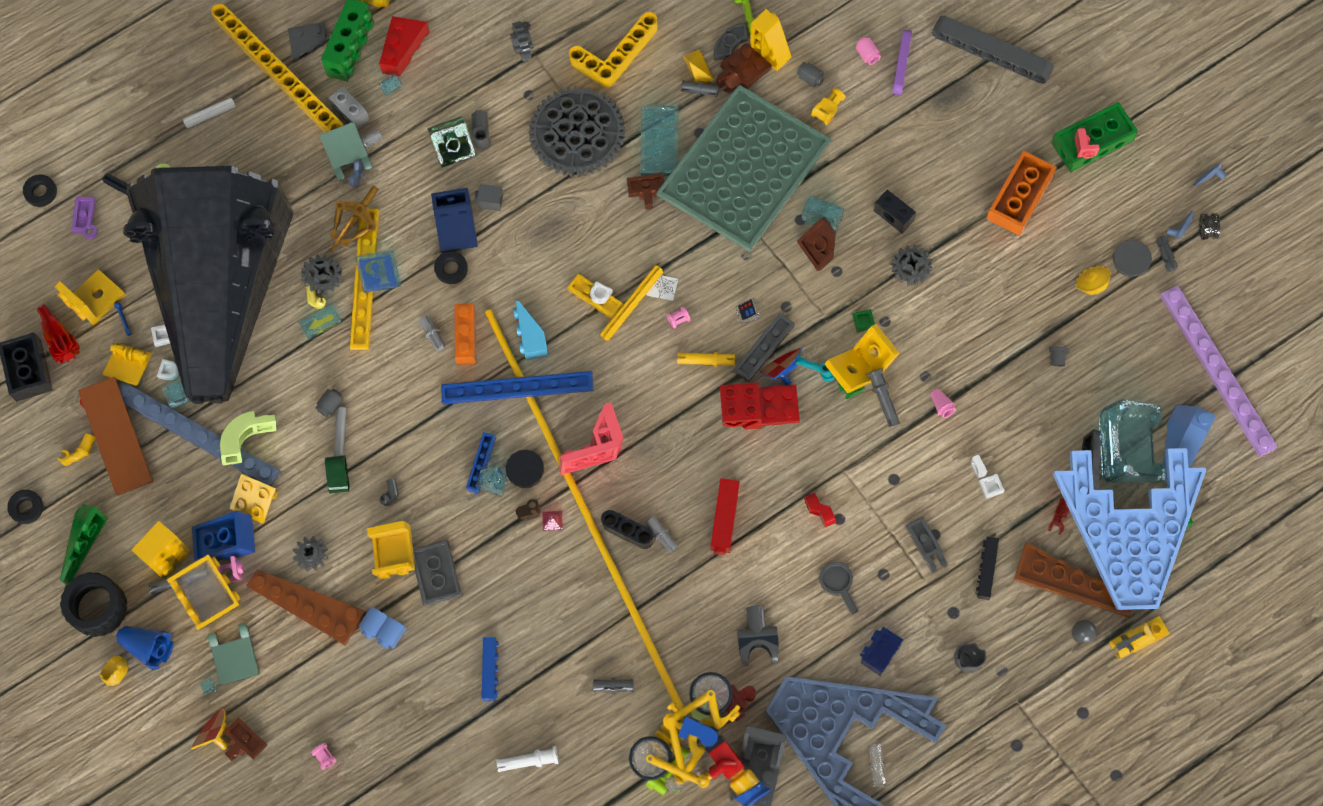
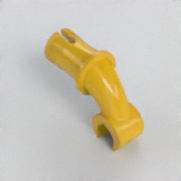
(80, 452)

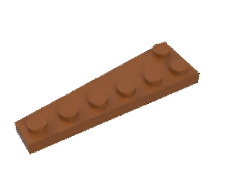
(1055, 576)
(320, 611)

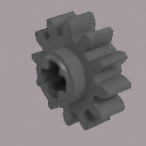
(310, 561)

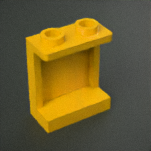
(392, 549)

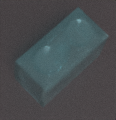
(817, 209)

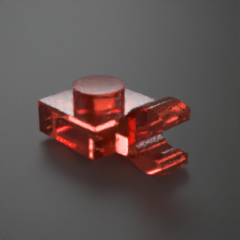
(1060, 512)

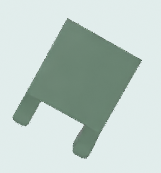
(344, 147)
(234, 659)

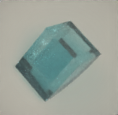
(175, 394)

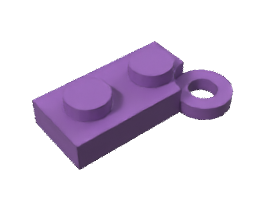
(84, 216)

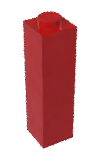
(725, 516)

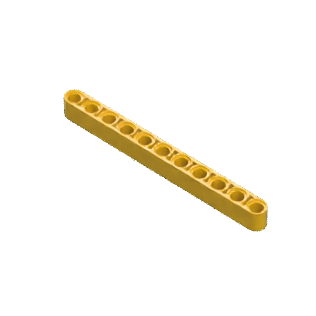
(273, 66)

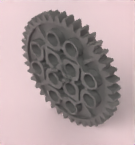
(581, 101)

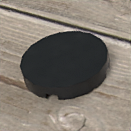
(524, 468)

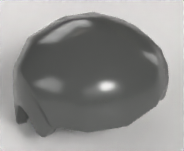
(969, 657)

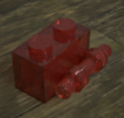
(739, 698)

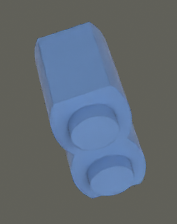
(382, 628)

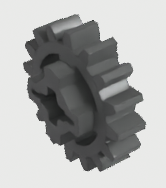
(521, 41)
(906, 271)
(322, 277)

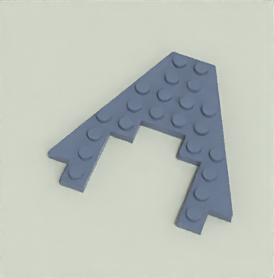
(820, 715)

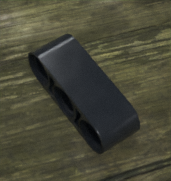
(621, 522)

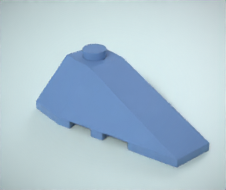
(1187, 429)

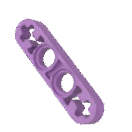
(902, 62)

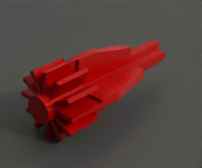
(61, 344)

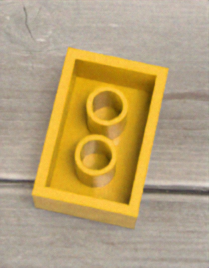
(161, 550)

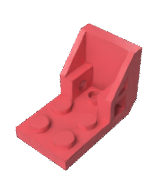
(604, 445)

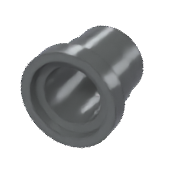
(1058, 356)

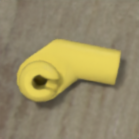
(314, 300)

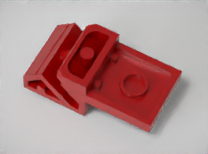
(758, 406)

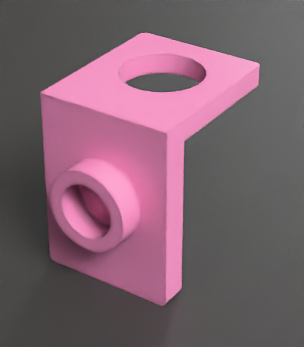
(237, 568)

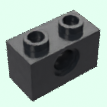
(894, 211)

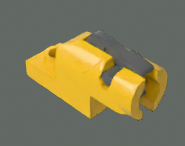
(1139, 637)

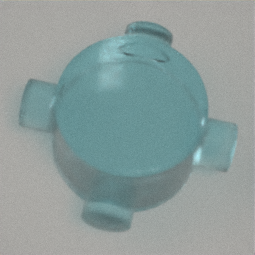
(208, 686)

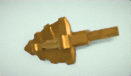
(359, 209)

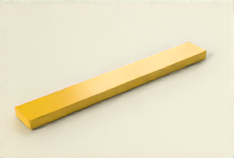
(363, 301)

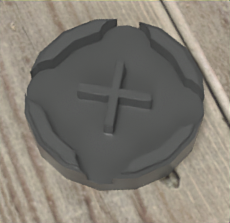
(1132, 258)

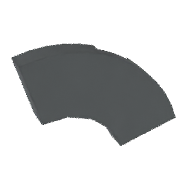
(730, 40)

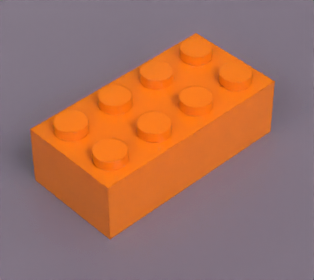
(1021, 193)

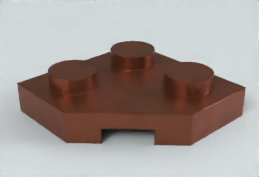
(819, 243)

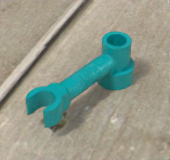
(826, 375)

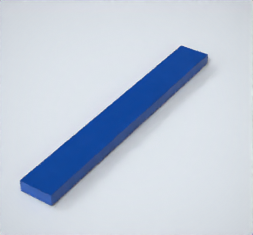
(517, 387)

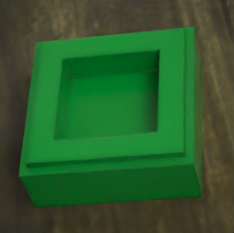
(863, 320)

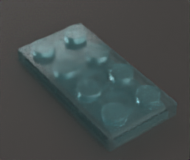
(659, 140)

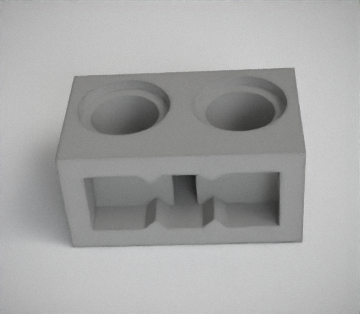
(349, 108)

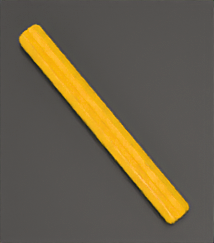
(631, 303)

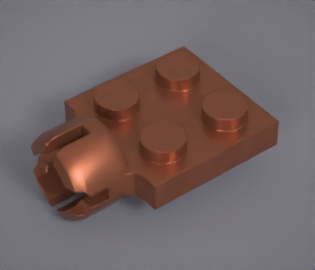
(742, 69)

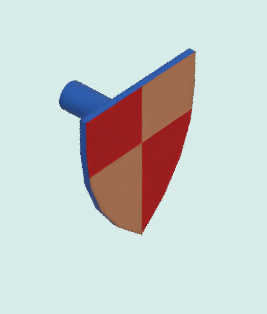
(782, 366)

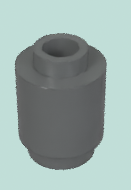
(810, 74)
(328, 402)

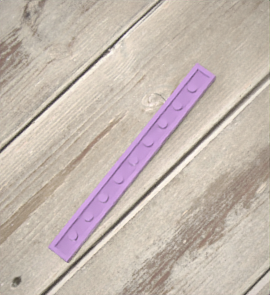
(1218, 371)

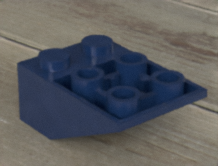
(454, 220)

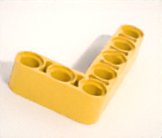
(618, 55)

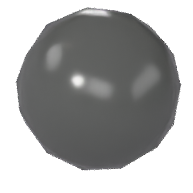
(1084, 631)

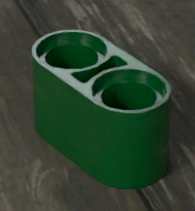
(337, 474)

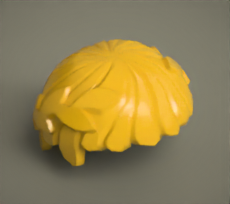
(114, 670)

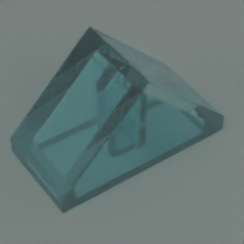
(492, 480)

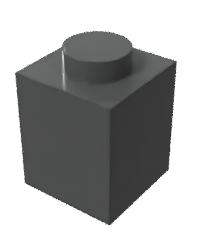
(489, 197)

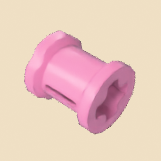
(678, 317)
(323, 756)

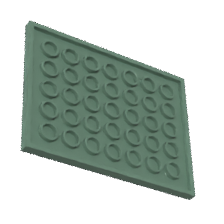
(744, 168)

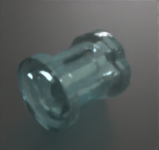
(390, 84)

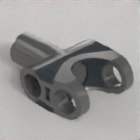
(757, 635)

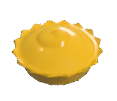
(1093, 280)

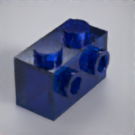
(881, 651)

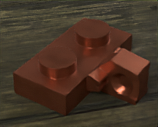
(645, 187)
(243, 741)

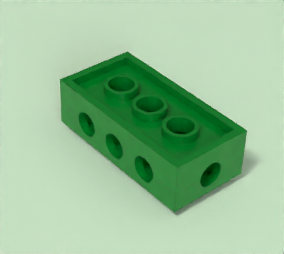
(347, 40)
(1107, 128)

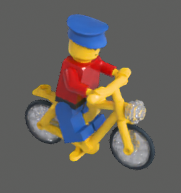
(652, 757)

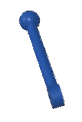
(117, 305)

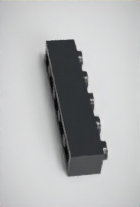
(987, 568)

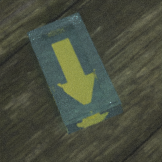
(320, 322)

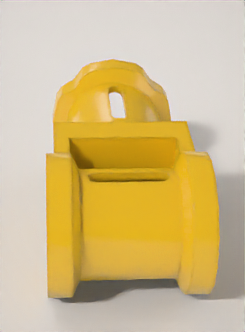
(828, 106)

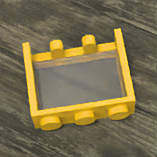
(204, 591)

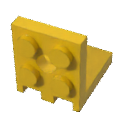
(83, 299)
(863, 359)

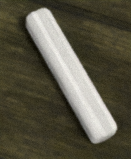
(209, 112)

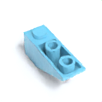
(533, 337)

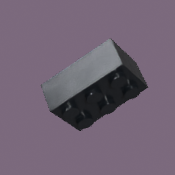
(25, 367)

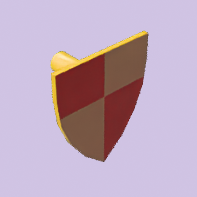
(213, 731)

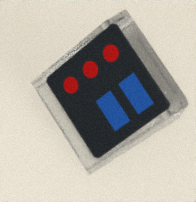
(747, 311)

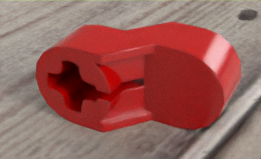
(825, 512)

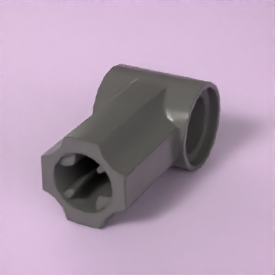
(480, 129)

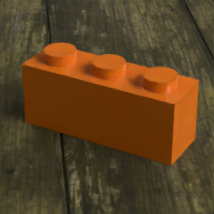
(465, 334)

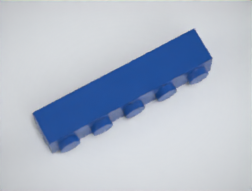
(481, 461)
(489, 669)

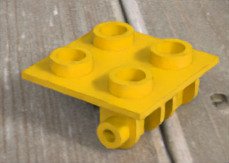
(126, 363)
(253, 498)

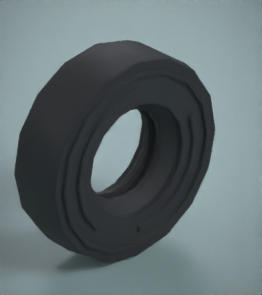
(44, 200)
(451, 256)
(17, 498)

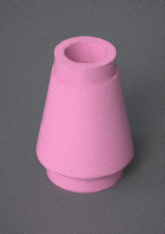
(943, 404)

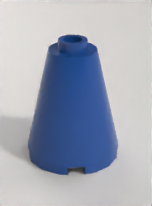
(146, 645)

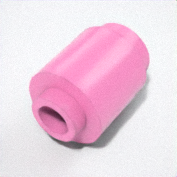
(868, 50)

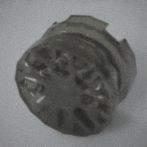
(1209, 226)

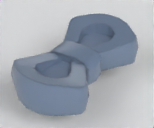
(358, 168)

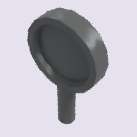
(836, 580)

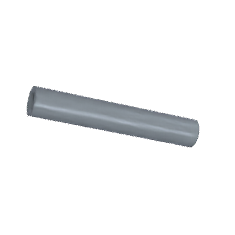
(340, 431)

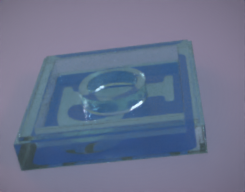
(378, 271)

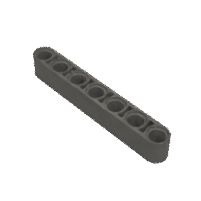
(992, 49)

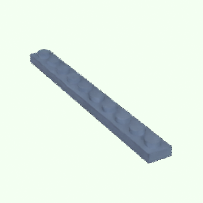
(194, 433)

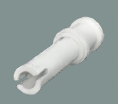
(537, 758)

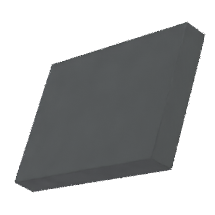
(436, 573)

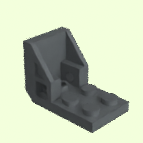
(763, 755)

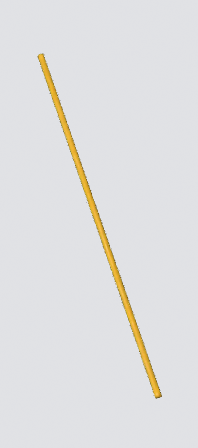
(589, 520)

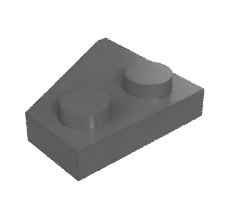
(306, 38)

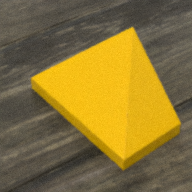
(698, 67)

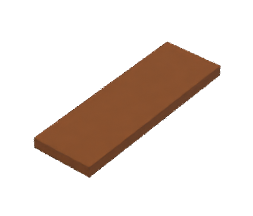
(115, 436)

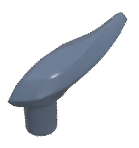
(1210, 173)
(1182, 228)

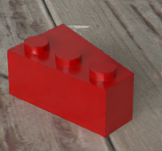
(401, 43)

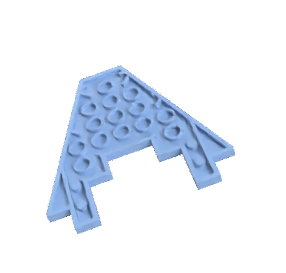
(1132, 545)

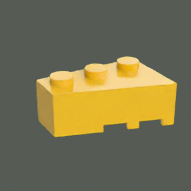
(769, 39)

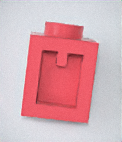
(1083, 145)

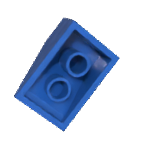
(224, 537)

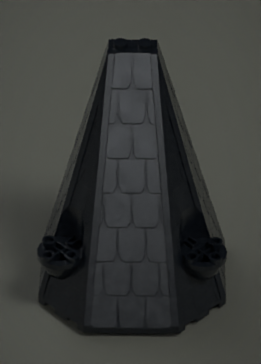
(210, 257)

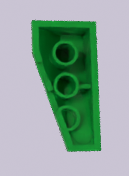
(84, 531)

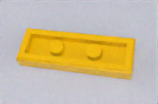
(581, 288)

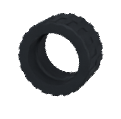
(75, 592)

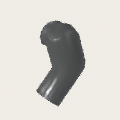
(392, 493)

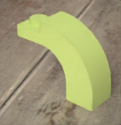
(239, 430)

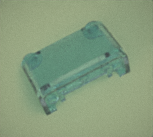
(1128, 442)

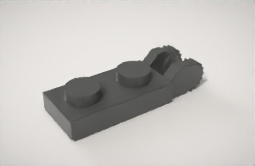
(926, 543)

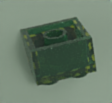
(451, 141)

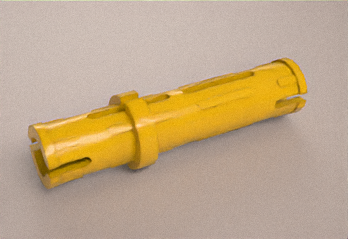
(706, 359)

